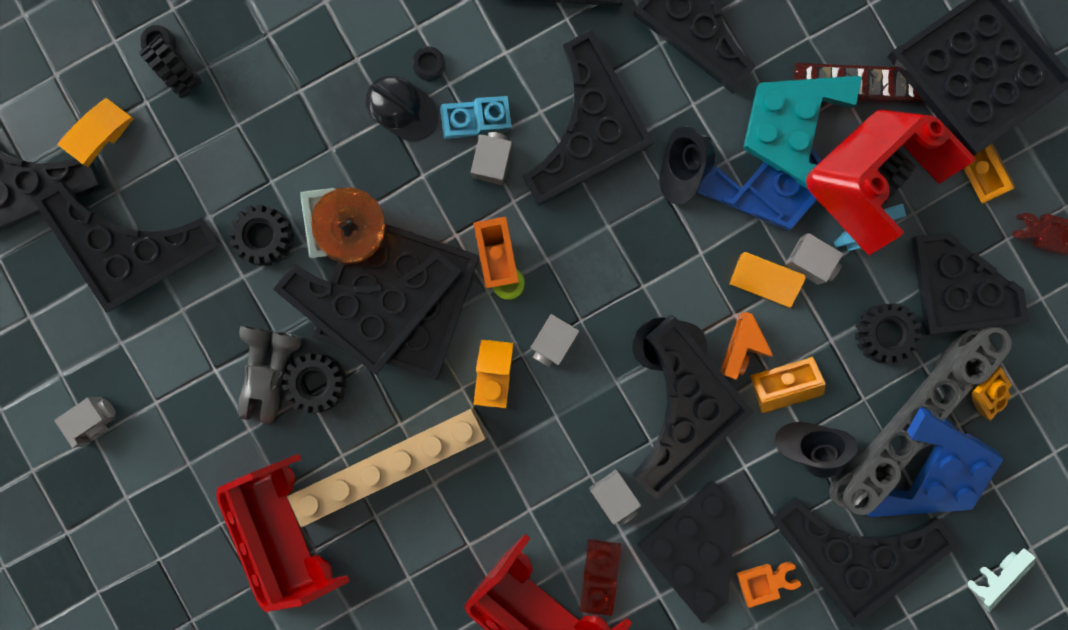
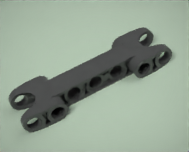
(956, 371)

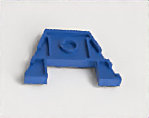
(766, 194)
(950, 477)

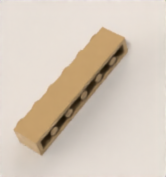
(387, 467)

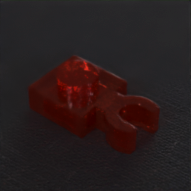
(1049, 232)

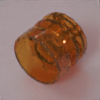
(334, 211)

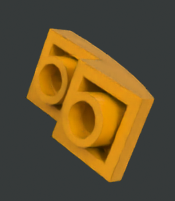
(94, 130)
(992, 394)

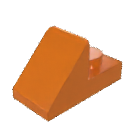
(495, 252)
(745, 338)

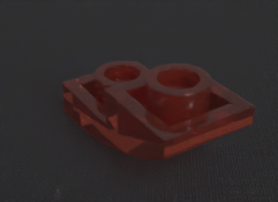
(600, 577)

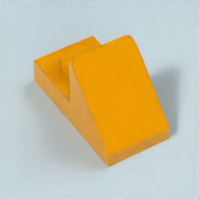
(493, 373)

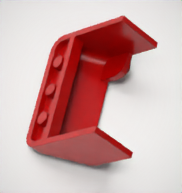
(854, 188)
(271, 540)
(514, 602)

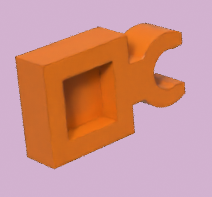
(762, 585)

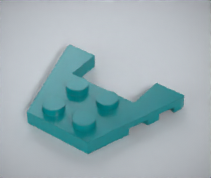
(787, 117)

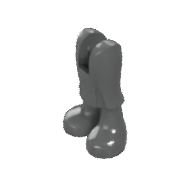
(262, 380)

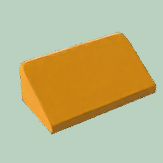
(989, 175)
(767, 279)
(788, 385)

